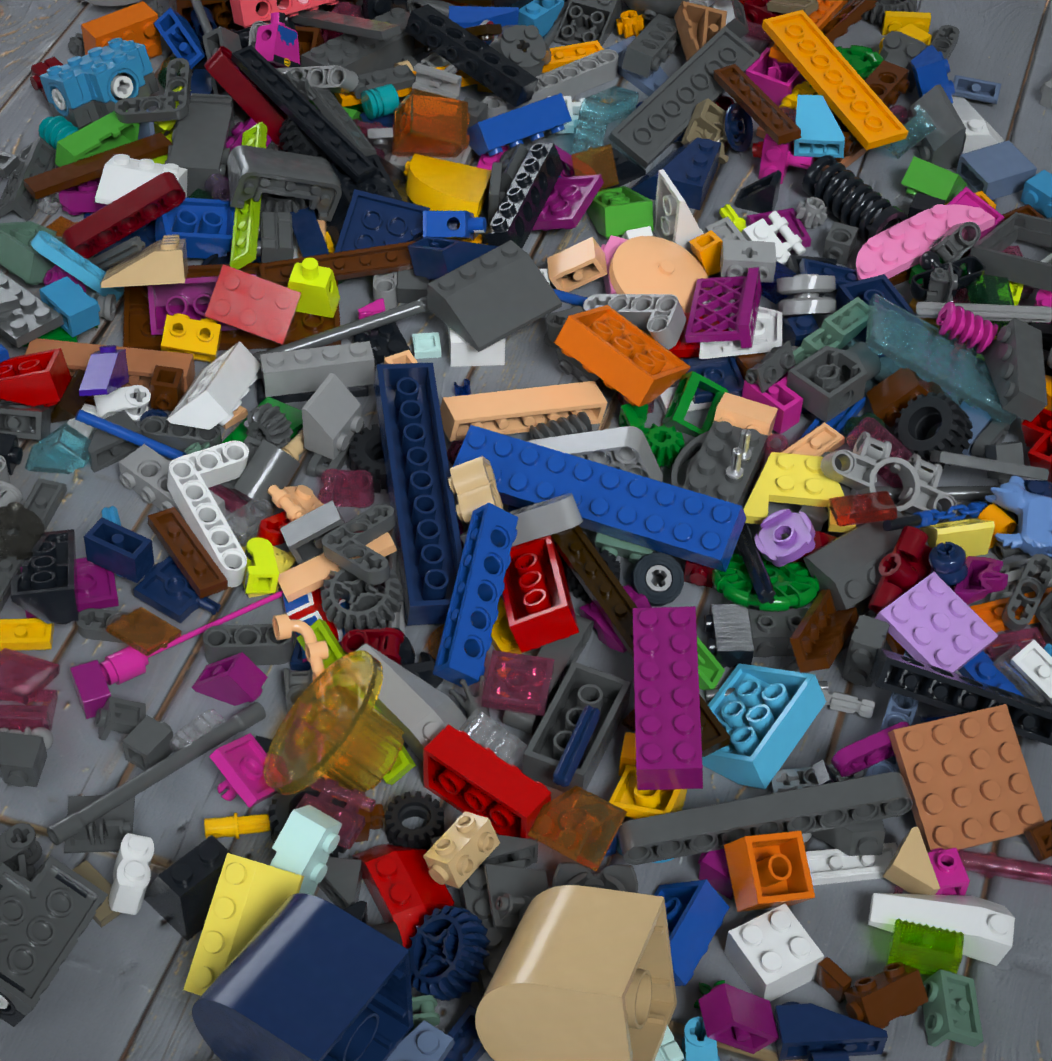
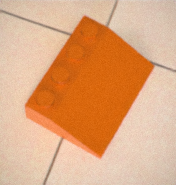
(620, 354)

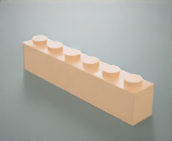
(520, 408)

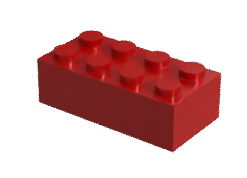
(538, 595)
(482, 783)

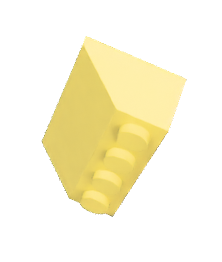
(240, 907)

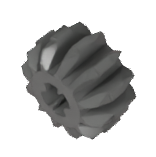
(269, 424)

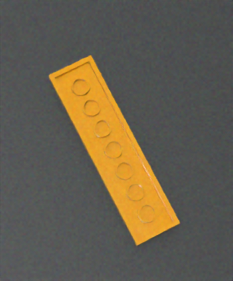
(835, 79)

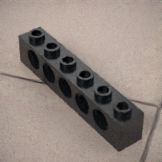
(471, 55)
(525, 196)
(959, 693)

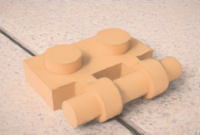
(294, 500)

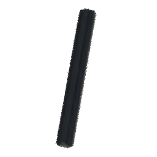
(755, 566)

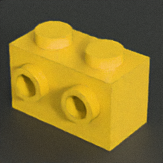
(191, 337)

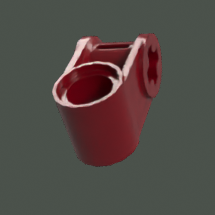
(384, 640)

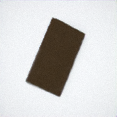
(70, 401)

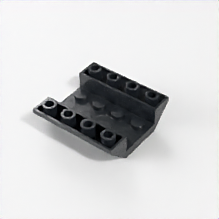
(387, 182)

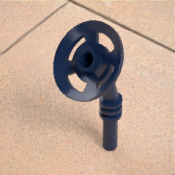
(736, 128)

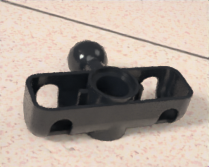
(931, 260)

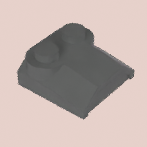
(900, 50)

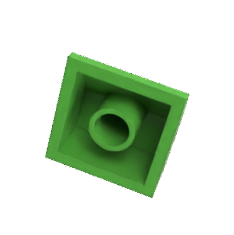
(932, 180)

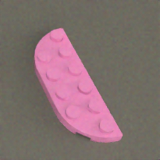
(905, 242)

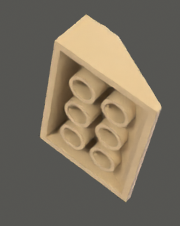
(155, 265)

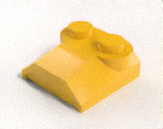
(645, 802)

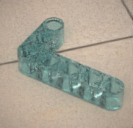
(598, 112)

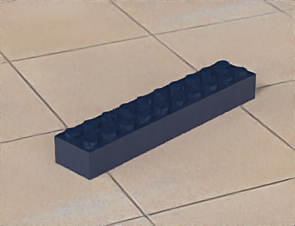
(419, 489)

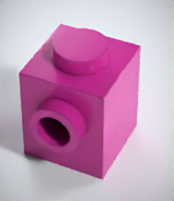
(949, 871)

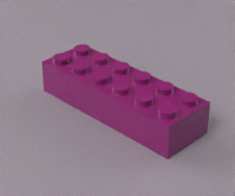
(667, 699)

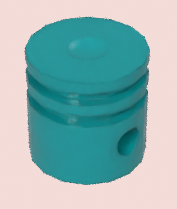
(379, 101)

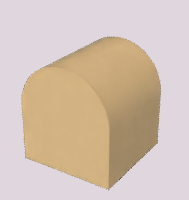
(582, 980)

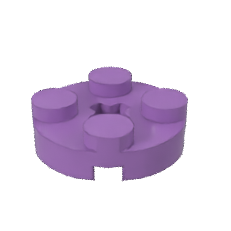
(790, 549)

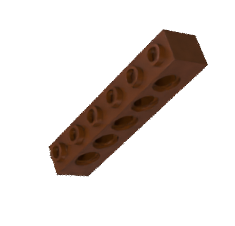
(888, 83)

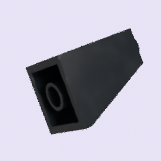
(188, 886)

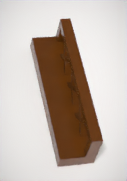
(822, 633)

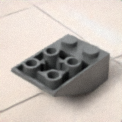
(588, 21)

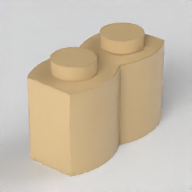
(474, 486)

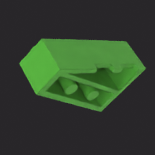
(95, 138)

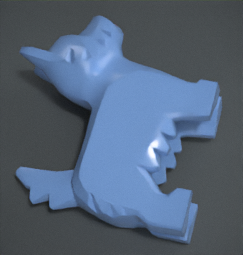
(1033, 515)

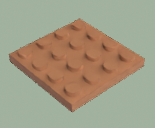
(966, 779)

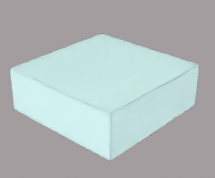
(426, 345)

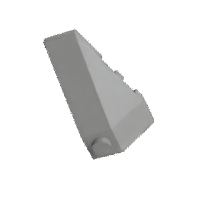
(413, 704)

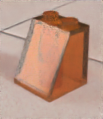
(430, 125)

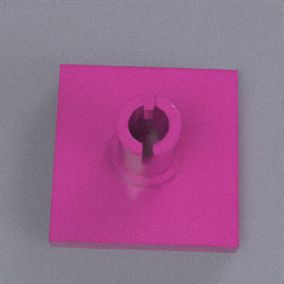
(243, 768)

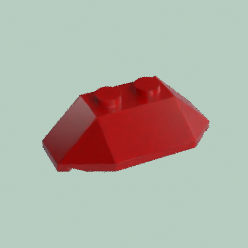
(402, 886)

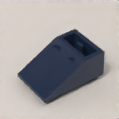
(438, 256)

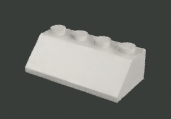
(217, 390)

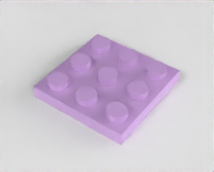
(937, 625)

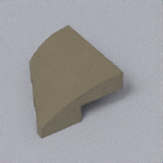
(708, 123)

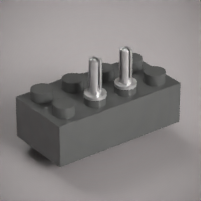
(722, 462)

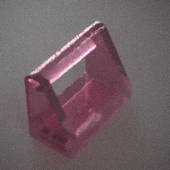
(20, 716)

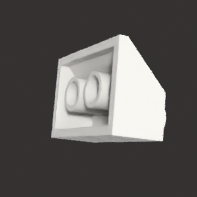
(125, 174)

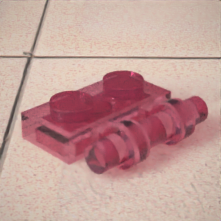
(351, 821)

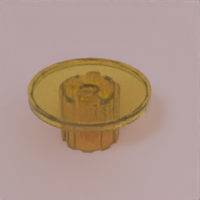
(335, 731)

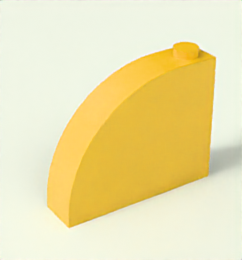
(446, 184)

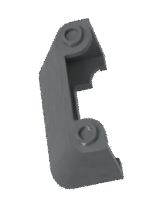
(285, 174)

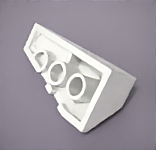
(978, 130)
(985, 924)

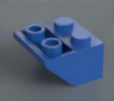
(932, 70)

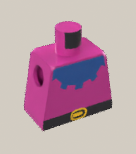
(278, 43)

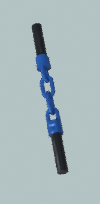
(925, 518)

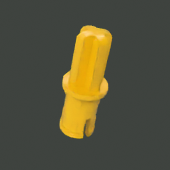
(234, 825)

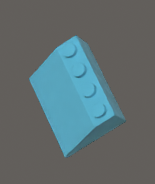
(763, 720)

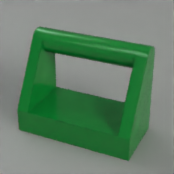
(682, 400)

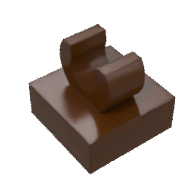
(373, 821)

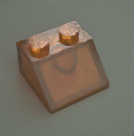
(578, 826)

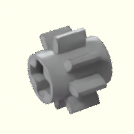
(811, 212)

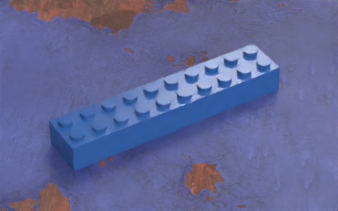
(612, 499)

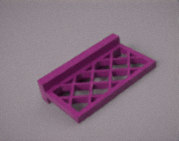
(745, 309)

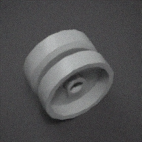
(806, 295)

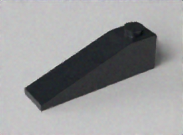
(49, 579)

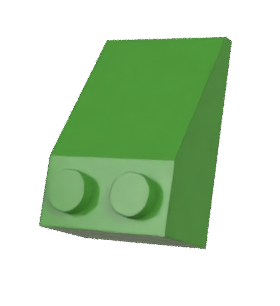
(620, 210)

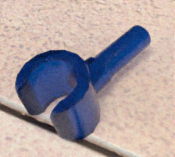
(462, 390)

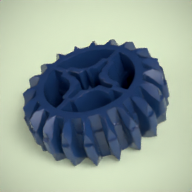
(448, 953)

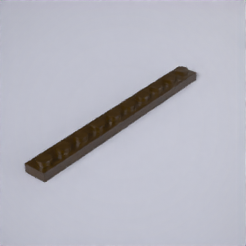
(618, 611)

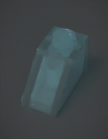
(59, 452)

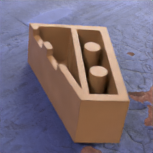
(697, 25)

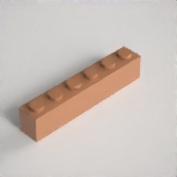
(139, 361)

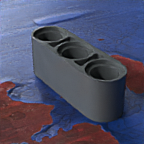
(177, 435)
(253, 640)

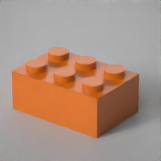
(129, 24)

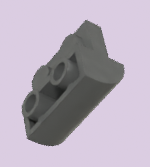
(265, 467)

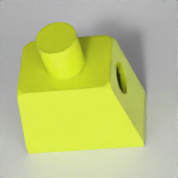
(317, 288)

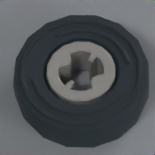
(661, 564)

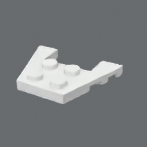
(767, 335)

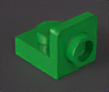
(633, 416)

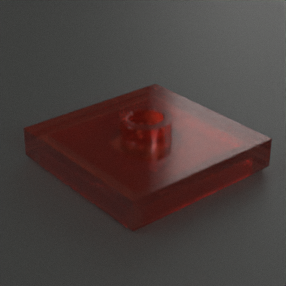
(863, 508)

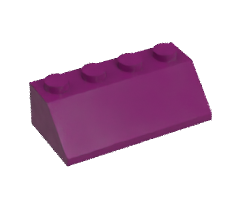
(182, 298)

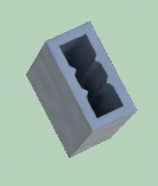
(995, 170)

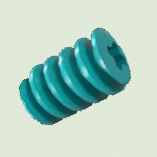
(54, 129)

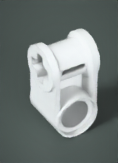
(123, 399)

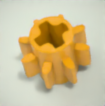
(630, 23)

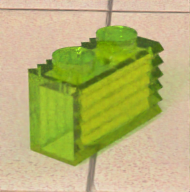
(925, 947)

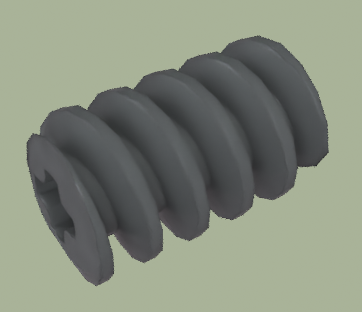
(563, 426)

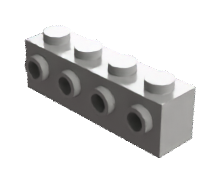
(307, 368)

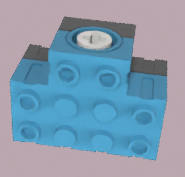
(97, 81)

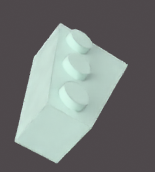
(306, 845)

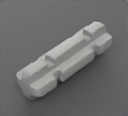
(849, 703)

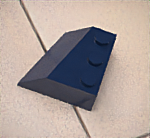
(689, 169)

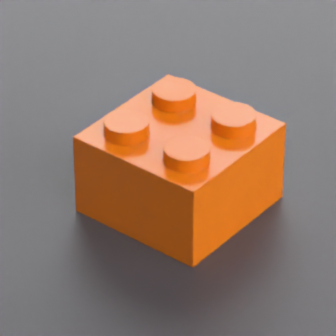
(769, 870)

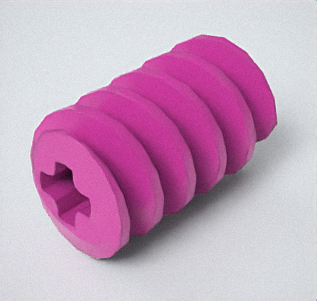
(966, 326)

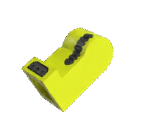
(261, 567)

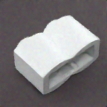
(131, 874)

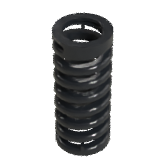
(831, 181)

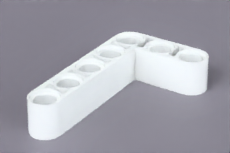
(189, 484)

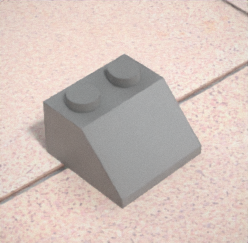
(330, 418)

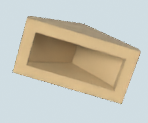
(912, 866)

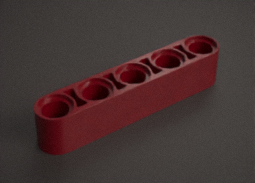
(246, 93)
(125, 215)

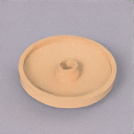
(656, 267)

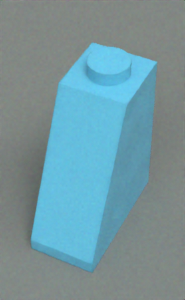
(818, 129)

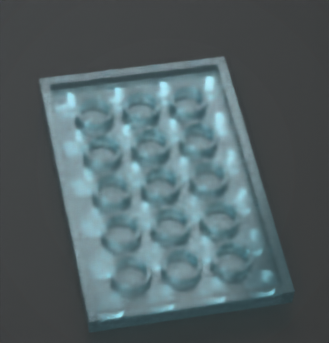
(933, 357)

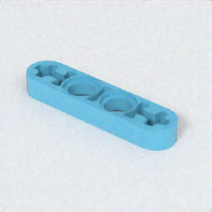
(73, 263)

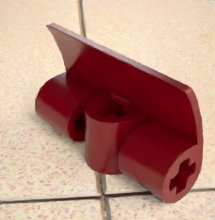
(902, 568)

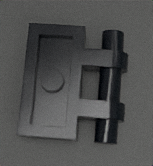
(386, 339)

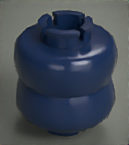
(949, 563)

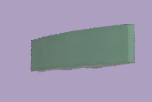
(835, 330)

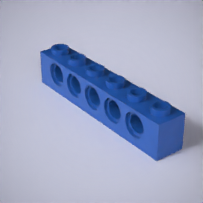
(482, 573)

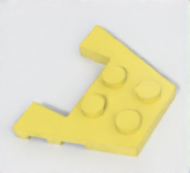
(793, 481)

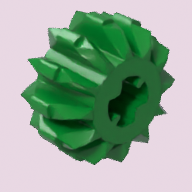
(664, 443)

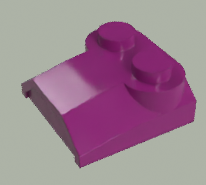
(81, 198)

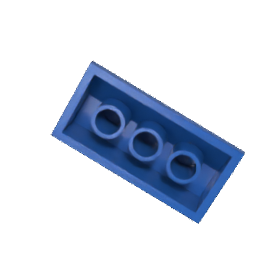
(519, 124)

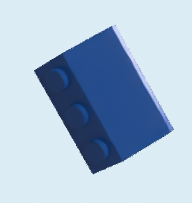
(204, 225)
(693, 918)

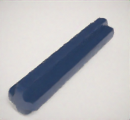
(576, 746)

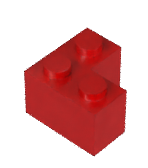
(1039, 438)

